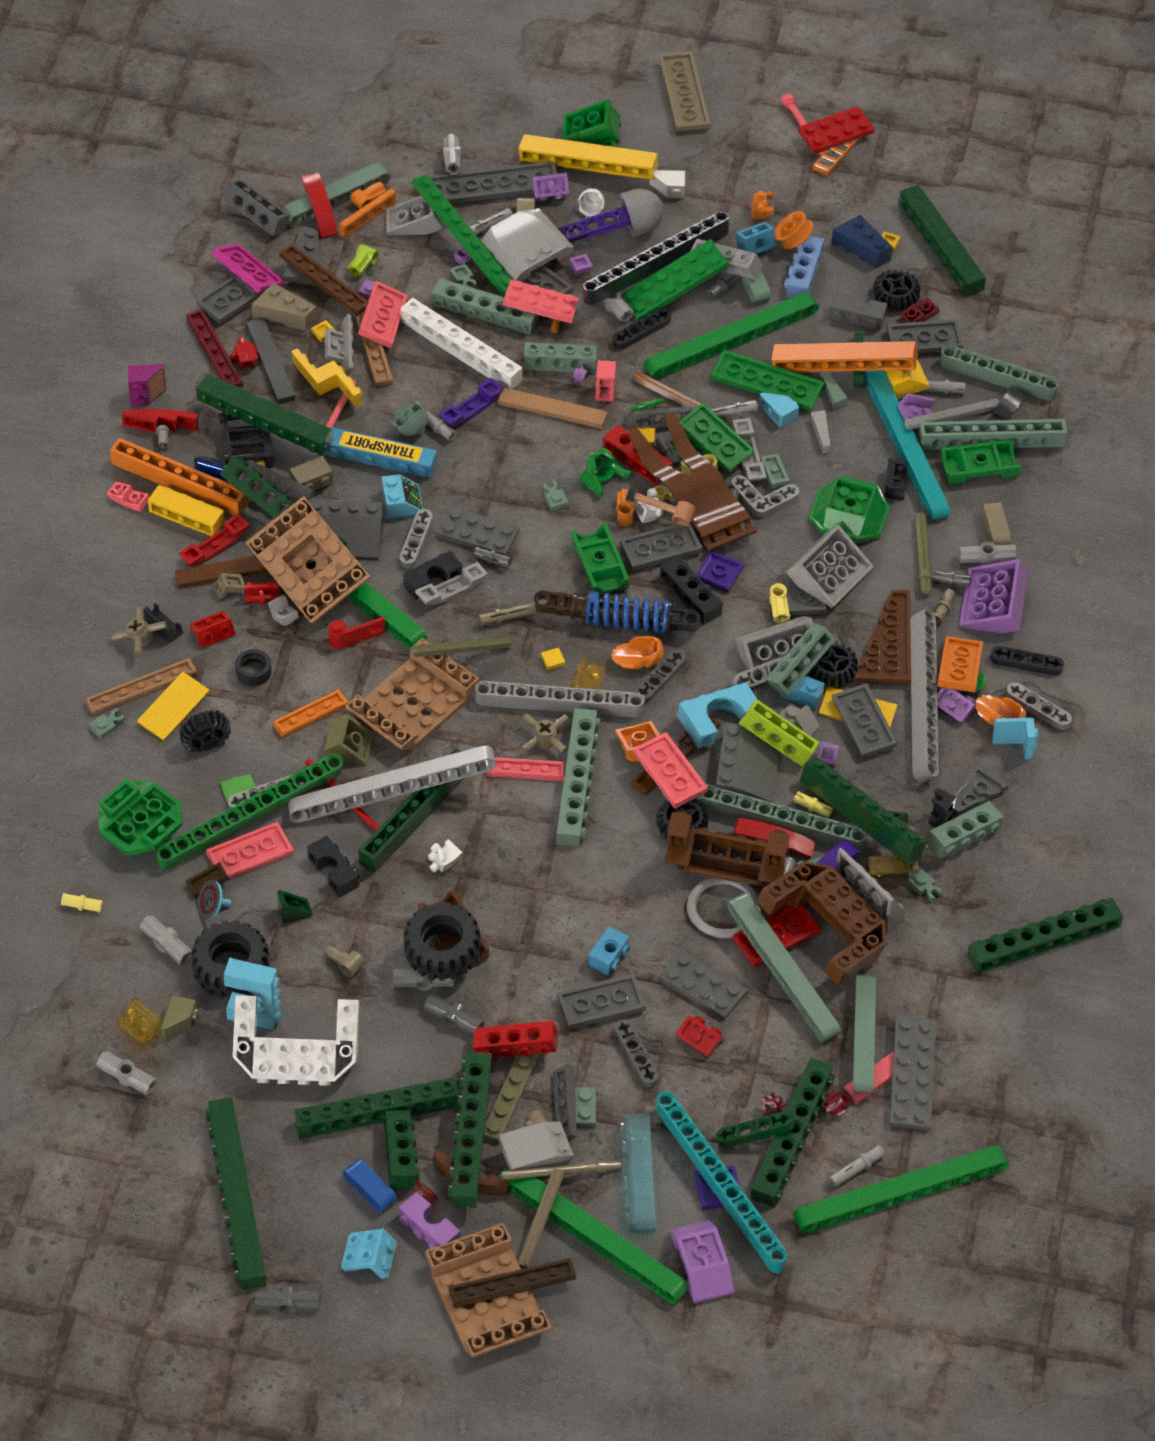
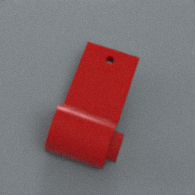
(342, 637)

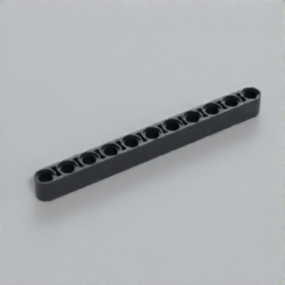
(653, 259)

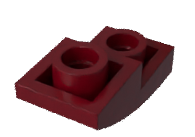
(921, 312)

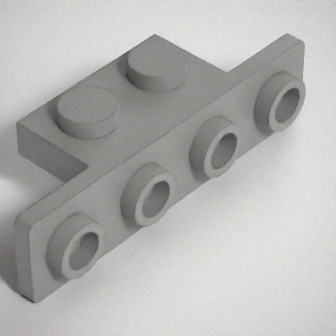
(339, 345)

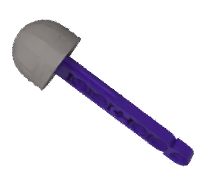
(639, 211)

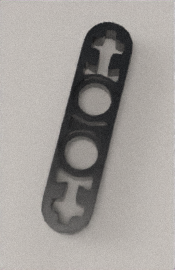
(656, 318)
(1026, 663)

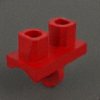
(260, 592)

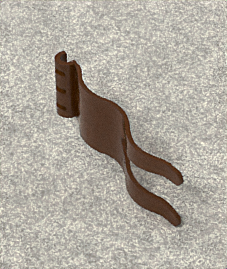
(705, 488)

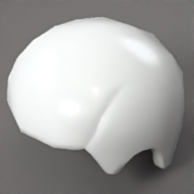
(591, 202)

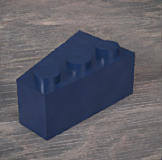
(863, 240)

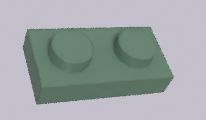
(775, 470)
(585, 1106)

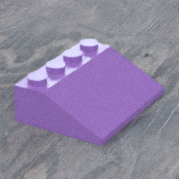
(995, 597)

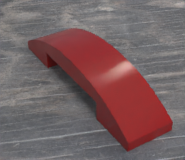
(320, 204)
(217, 543)

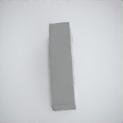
(820, 427)

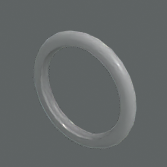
(692, 910)

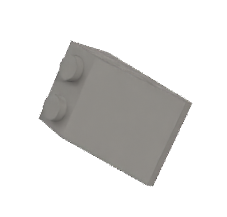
(412, 218)
(536, 1146)

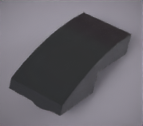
(1009, 404)

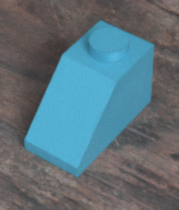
(779, 408)

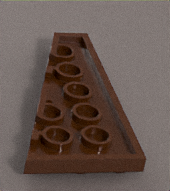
(889, 649)

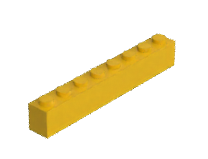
(588, 157)

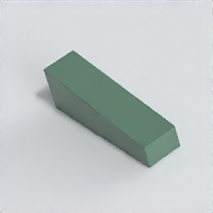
(834, 392)

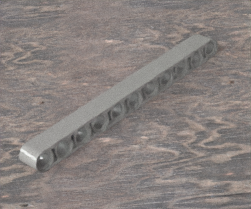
(924, 696)
(391, 784)

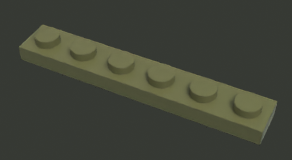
(509, 1096)

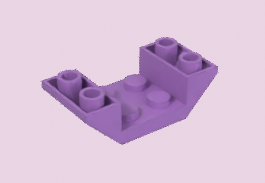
(704, 1260)

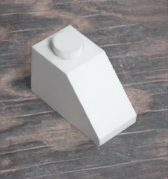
(669, 183)

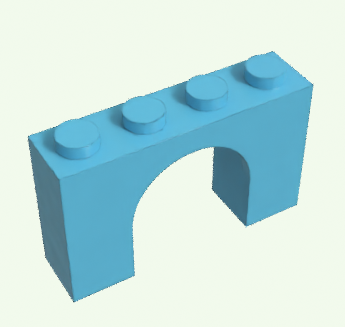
(694, 712)
(259, 981)

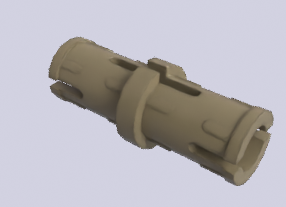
(944, 605)

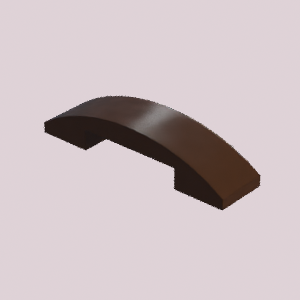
(492, 1186)

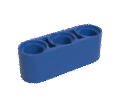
(369, 1185)

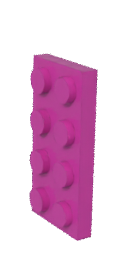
(247, 267)

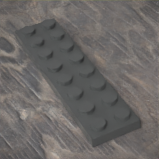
(491, 183)

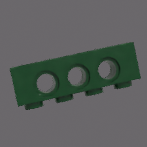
(400, 1149)

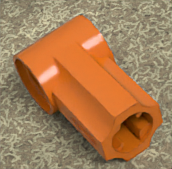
(362, 198)
(624, 509)

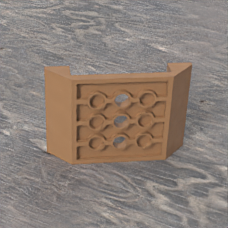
(431, 681)
(487, 1323)

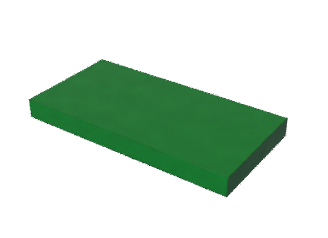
(716, 438)

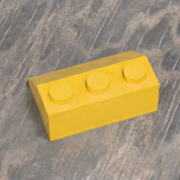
(907, 381)

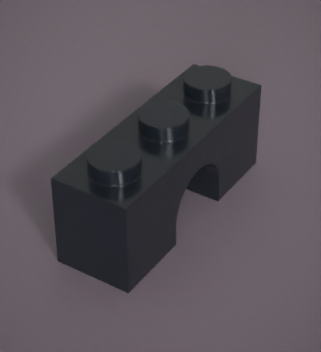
(443, 566)
(327, 854)

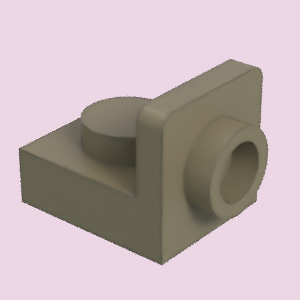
(229, 583)

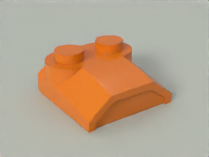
(634, 736)

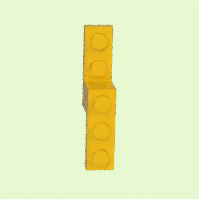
(327, 377)

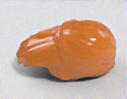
(639, 653)
(994, 708)

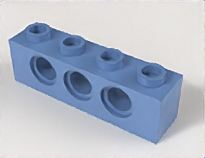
(804, 266)

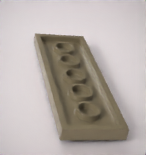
(684, 91)

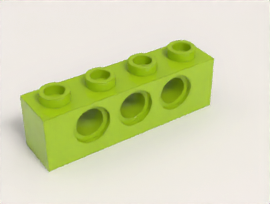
(779, 732)

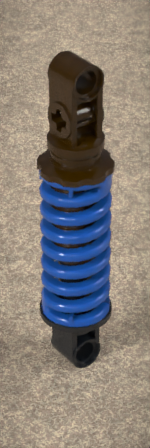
(596, 610)

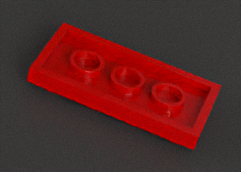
(836, 130)
(790, 926)

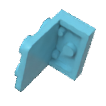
(1016, 732)
(370, 1250)

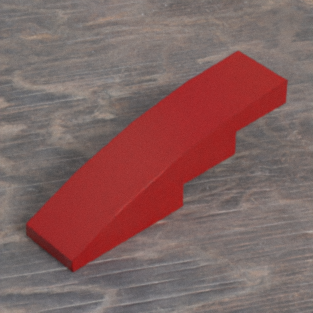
(152, 418)
(754, 830)

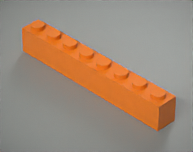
(845, 356)
(177, 477)

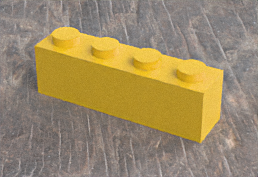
(186, 510)

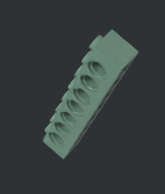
(1023, 432)
(577, 777)

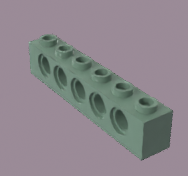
(481, 306)

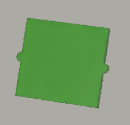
(237, 785)

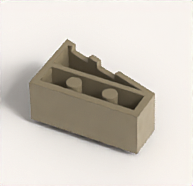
(284, 307)

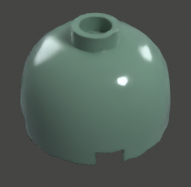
(410, 419)

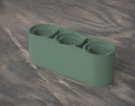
(757, 288)

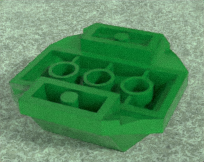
(853, 505)
(134, 802)

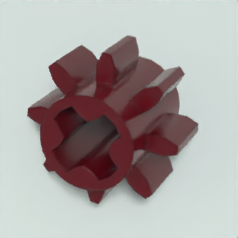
(836, 1103)
(767, 1109)

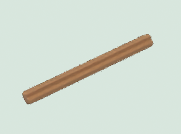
(666, 391)

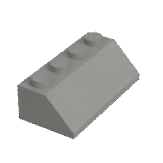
(771, 642)

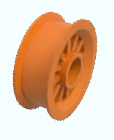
(793, 230)

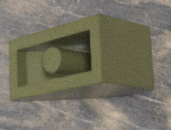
(179, 1017)

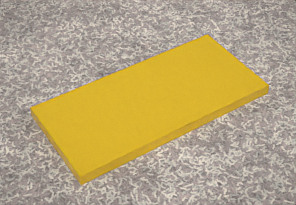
(173, 706)
(829, 710)

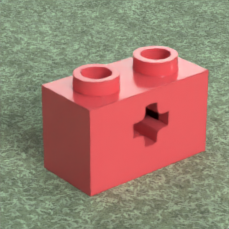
(605, 380)

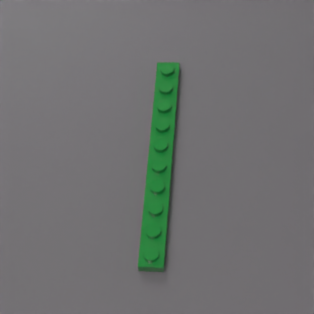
(462, 233)

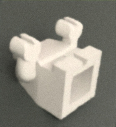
(647, 512)
(446, 856)

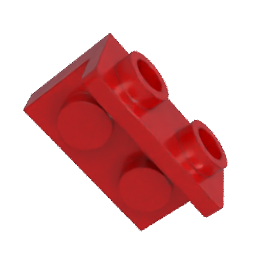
(213, 628)
(700, 1036)

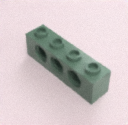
(559, 357)
(800, 659)
(965, 830)

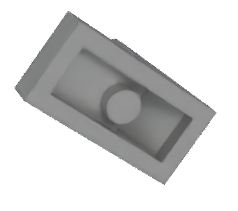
(801, 718)

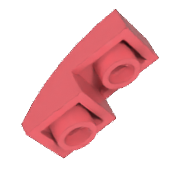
(127, 497)

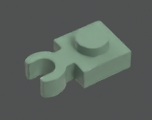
(463, 275)
(555, 498)
(106, 725)
(924, 883)

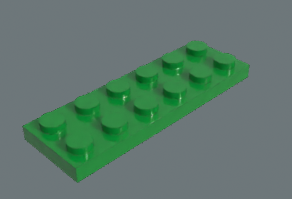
(675, 280)
(765, 378)

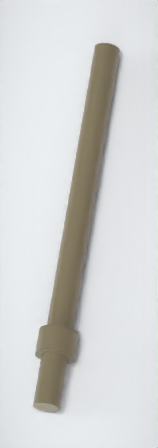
(598, 1166)

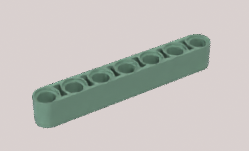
(337, 192)
(999, 372)
(864, 1033)

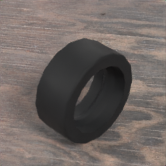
(252, 655)

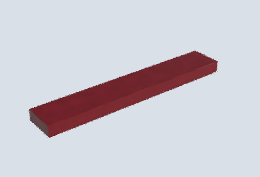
(213, 348)

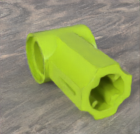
(364, 257)

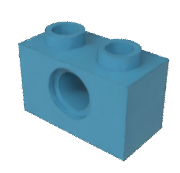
(756, 238)
(613, 941)

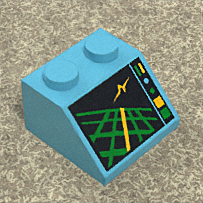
(400, 496)

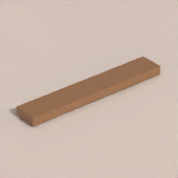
(376, 358)
(552, 408)
(138, 687)

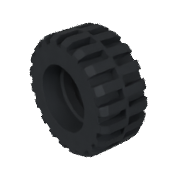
(442, 919)
(221, 939)

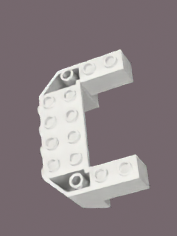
(295, 1058)

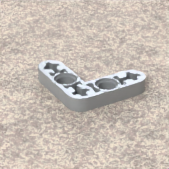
(760, 501)

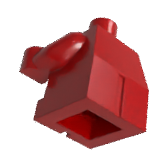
(245, 354)

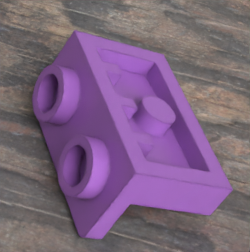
(550, 185)
(915, 406)
(955, 704)

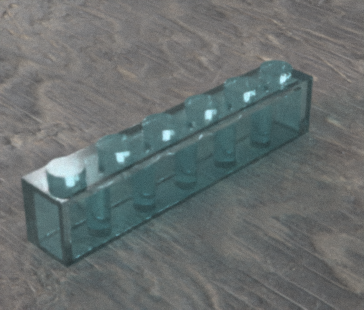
(639, 1173)

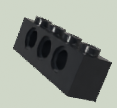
(691, 589)

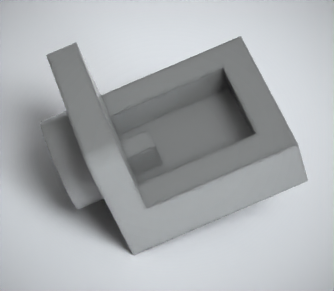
(282, 611)

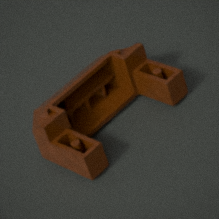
(684, 853)
(839, 907)

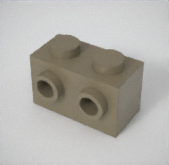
(313, 473)

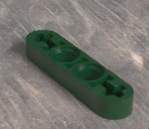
(858, 375)
(754, 1127)

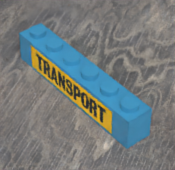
(382, 453)

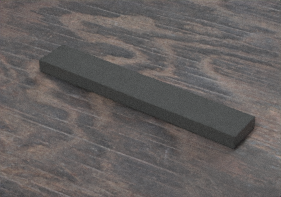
(270, 360)

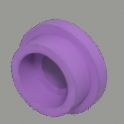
(462, 256)
(579, 374)

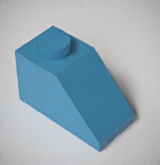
(807, 693)

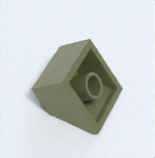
(349, 740)

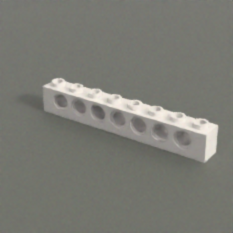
(461, 344)

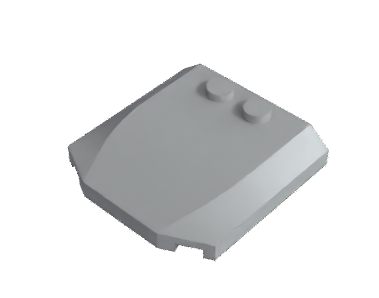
(525, 243)

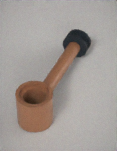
(681, 513)

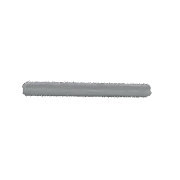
(953, 413)

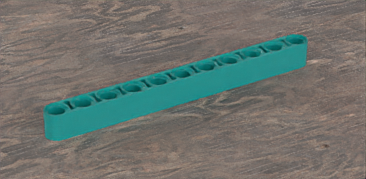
(906, 445)
(721, 1189)

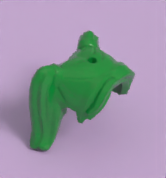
(601, 468)

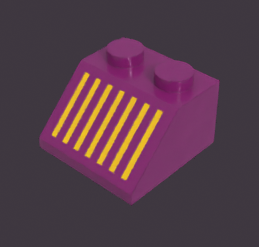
(145, 383)

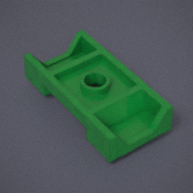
(962, 461)
(603, 574)

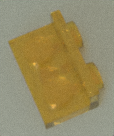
(588, 676)
(886, 865)
(140, 1022)

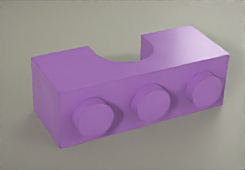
(415, 1212)

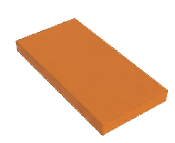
(960, 664)

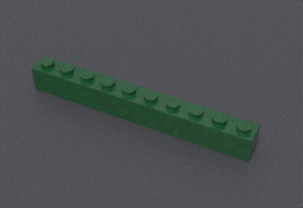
(236, 1194)

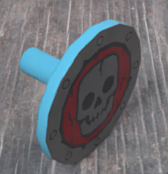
(211, 899)

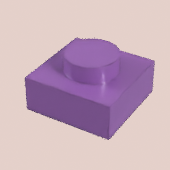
(580, 264)
(366, 288)
(828, 752)

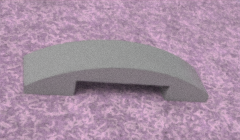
(751, 466)
(454, 587)

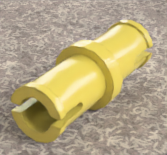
(813, 804)
(81, 902)

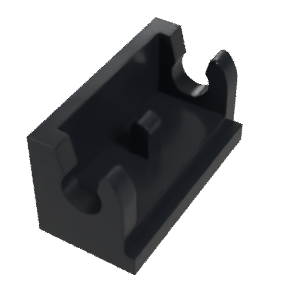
(895, 480)
(172, 631)
(942, 808)

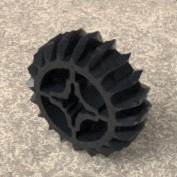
(896, 289)
(835, 666)
(205, 731)
(694, 809)

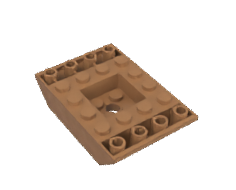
(293, 542)

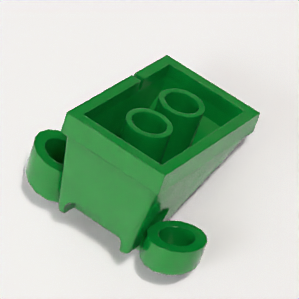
(593, 125)

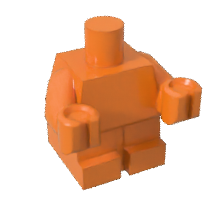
(759, 205)

